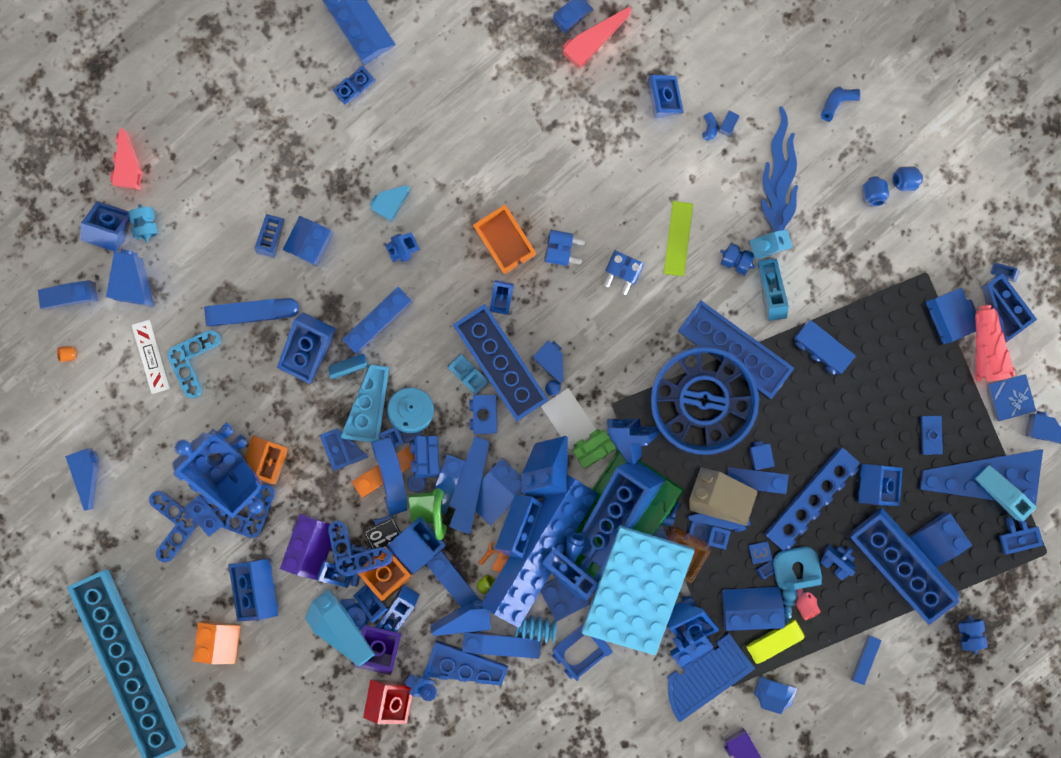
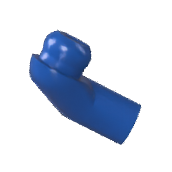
(712, 128)

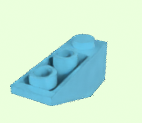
(1005, 494)

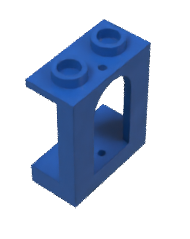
(579, 669)

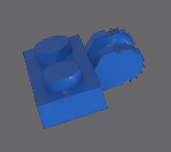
(1020, 540)
(691, 648)

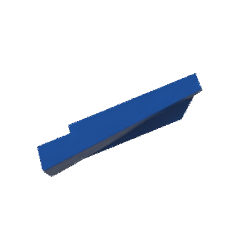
(468, 486)

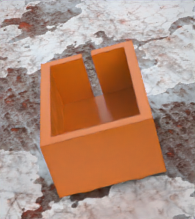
(504, 239)

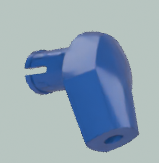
(834, 100)

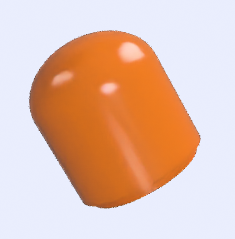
(66, 353)

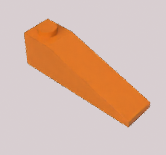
(372, 479)

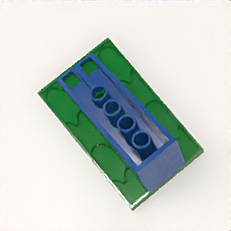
(626, 497)

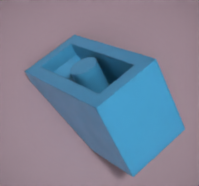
(389, 202)

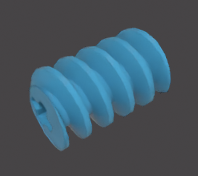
(537, 628)

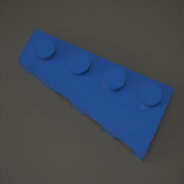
(452, 663)

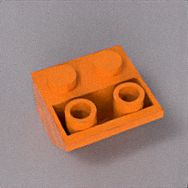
(266, 458)

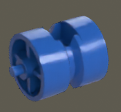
(735, 258)
(972, 634)

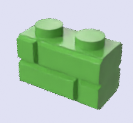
(593, 449)

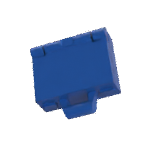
(953, 315)

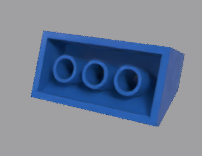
(360, 28)

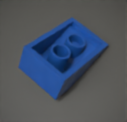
(306, 347)
(546, 468)
(498, 491)
(941, 539)

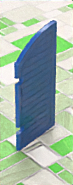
(707, 677)

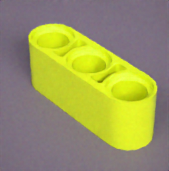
(775, 642)

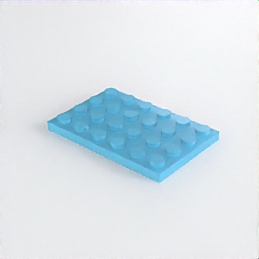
(637, 590)

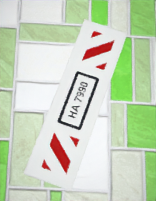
(150, 356)

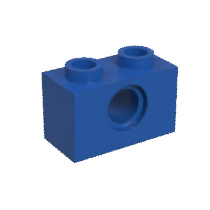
(486, 402)

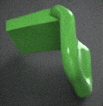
(429, 508)

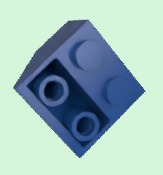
(415, 545)

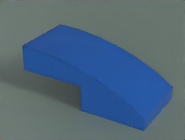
(398, 437)
(712, 535)

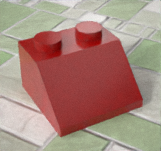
(387, 702)

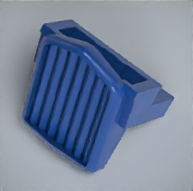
(630, 437)

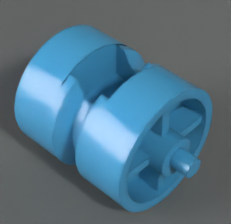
(143, 222)

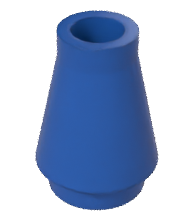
(574, 546)

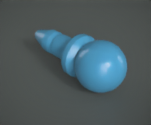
(789, 600)

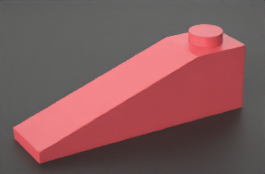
(587, 43)

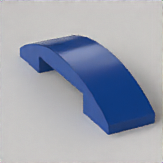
(391, 476)

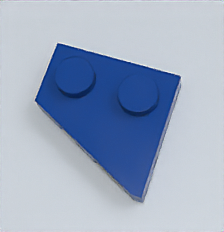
(340, 451)

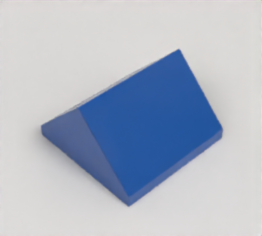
(664, 95)

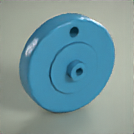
(410, 410)

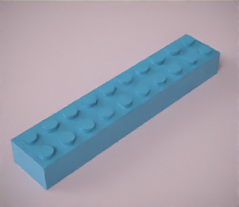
(126, 666)

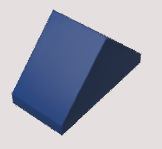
(501, 297)
(329, 574)

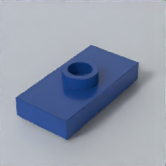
(931, 435)

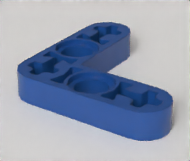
(245, 522)
(180, 526)
(348, 557)

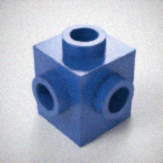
(402, 247)

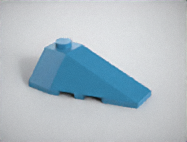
(335, 626)

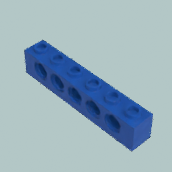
(801, 501)

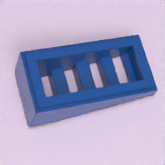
(270, 252)

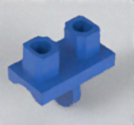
(842, 558)
(421, 687)

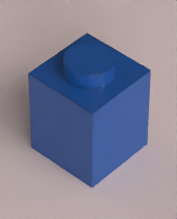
(761, 455)

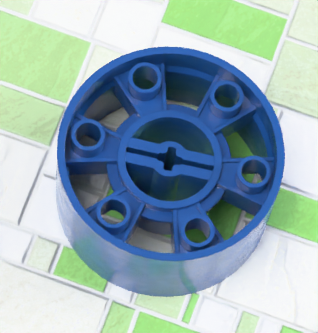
(727, 404)

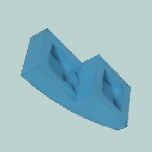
(467, 373)

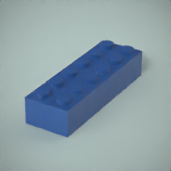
(500, 362)
(905, 566)

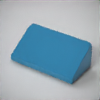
(348, 366)

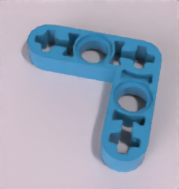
(186, 354)

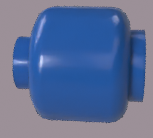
(907, 178)
(876, 191)

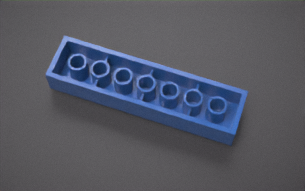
(524, 578)

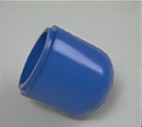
(552, 388)

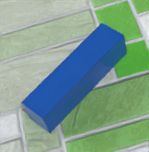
(866, 660)

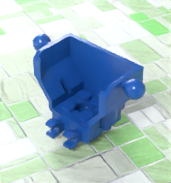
(219, 478)

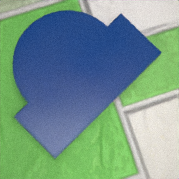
(355, 612)

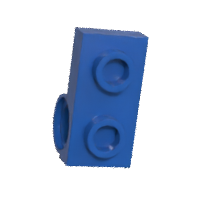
(204, 515)

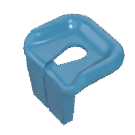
(784, 573)

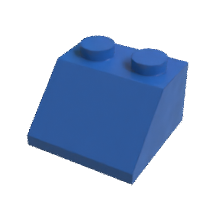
(105, 226)
(308, 240)
(880, 485)

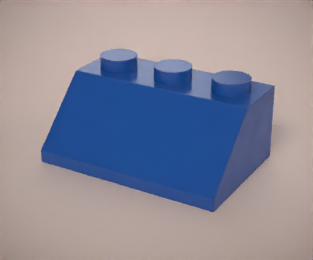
(253, 590)
(752, 608)

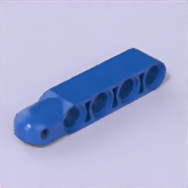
(250, 311)

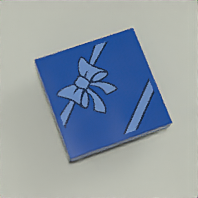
(1011, 397)

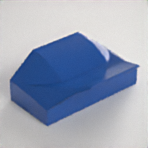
(774, 695)

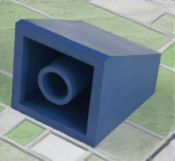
(129, 279)

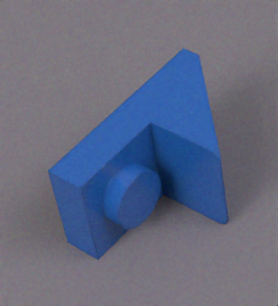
(370, 603)

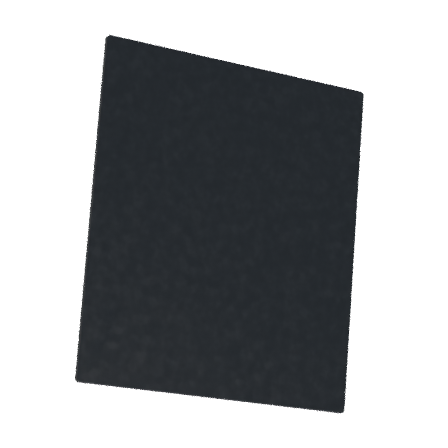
(876, 418)

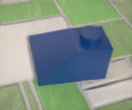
(692, 619)

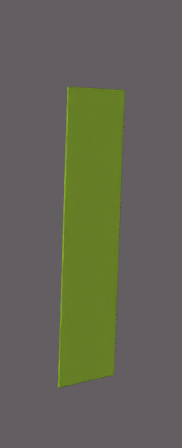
(678, 238)

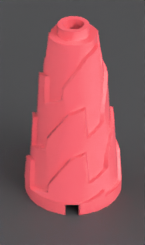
(991, 350)

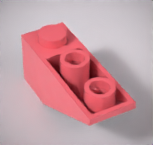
(127, 170)

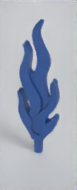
(783, 174)

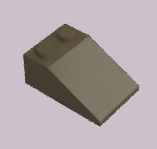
(722, 497)

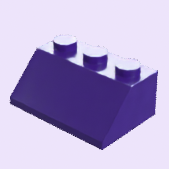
(307, 547)

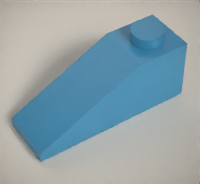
(773, 290)

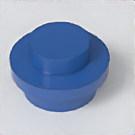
(416, 484)

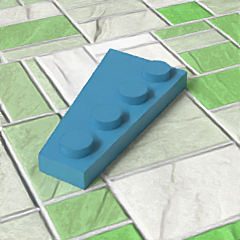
(367, 411)

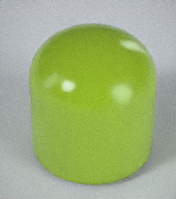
(483, 585)

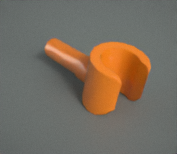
(488, 553)

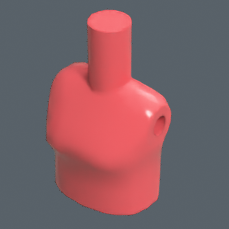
(806, 604)

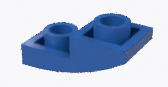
(354, 85)

